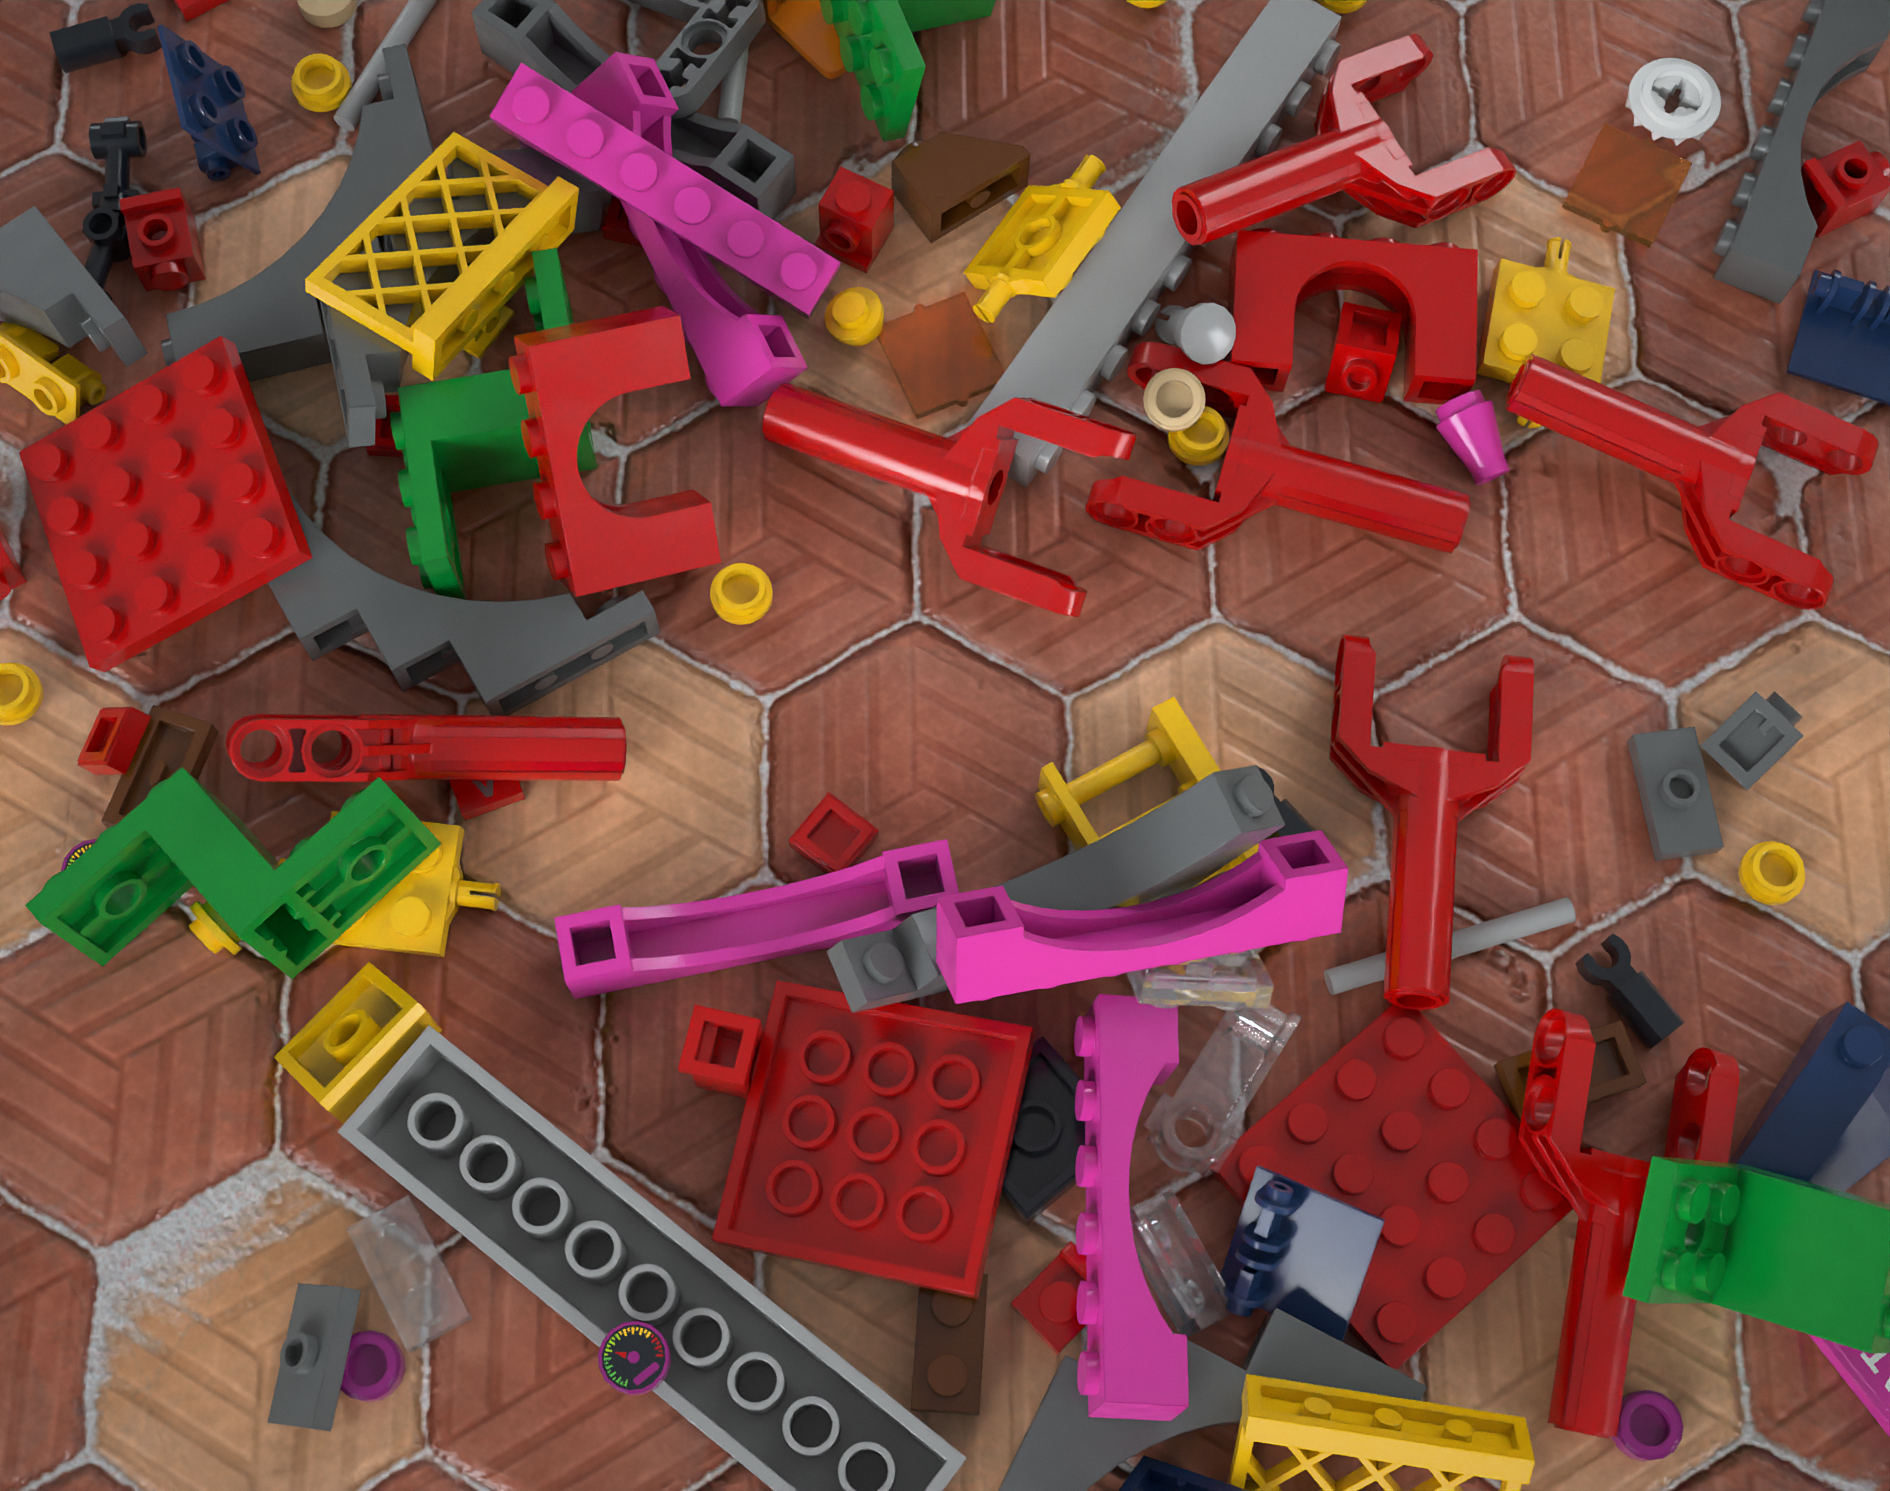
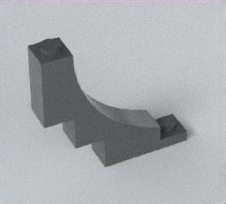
(54, 293)
(272, 315)
(372, 365)
(506, 648)
(1132, 866)
(1075, 1451)

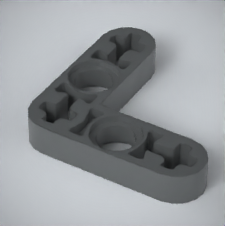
(706, 23)

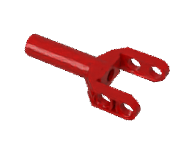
(1349, 154)
(1706, 465)
(1268, 471)
(956, 473)
(435, 747)
(1428, 797)
(1608, 1201)

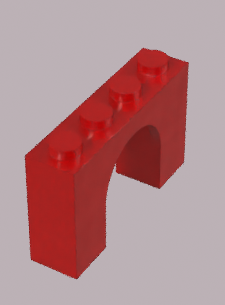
(1424, 283)
(564, 381)

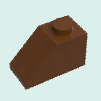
(955, 179)

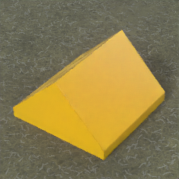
(354, 1041)

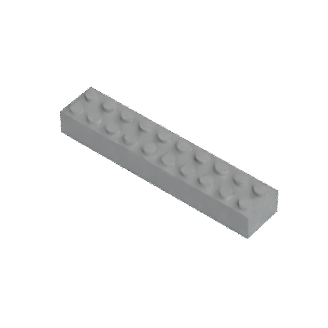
(613, 1258)

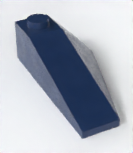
(1829, 1107)

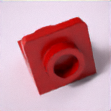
(1363, 352)
(1051, 1299)

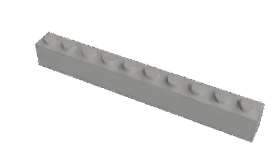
(1142, 248)

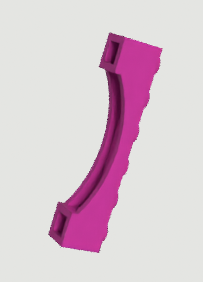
(664, 190)
(737, 347)
(654, 944)
(1007, 947)
(1132, 1356)

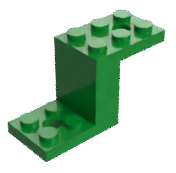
(883, 52)
(470, 437)
(192, 839)
(1764, 1250)

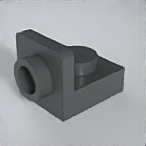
(1754, 737)

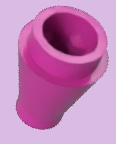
(1473, 434)

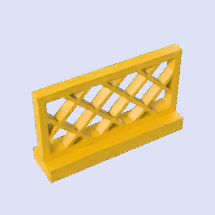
(482, 287)
(1380, 1433)

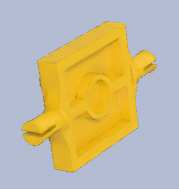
(1042, 239)
(1544, 315)
(423, 904)

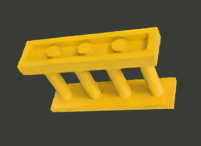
(1169, 742)

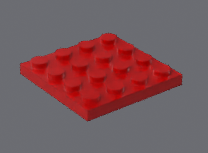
(164, 505)
(875, 1139)
(1426, 1147)

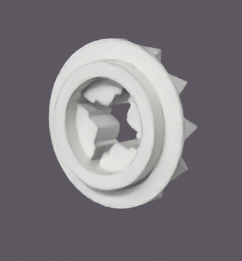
(1698, 103)

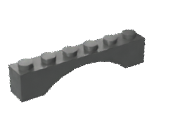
(556, 48)
(1774, 223)

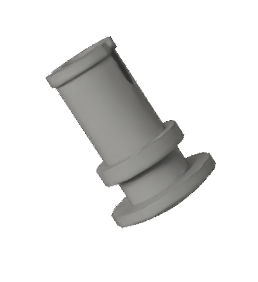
(1201, 331)

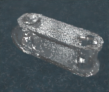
(1220, 1087)

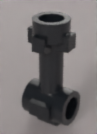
(116, 142)
(109, 242)

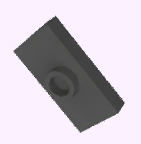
(1675, 793)
(314, 1356)

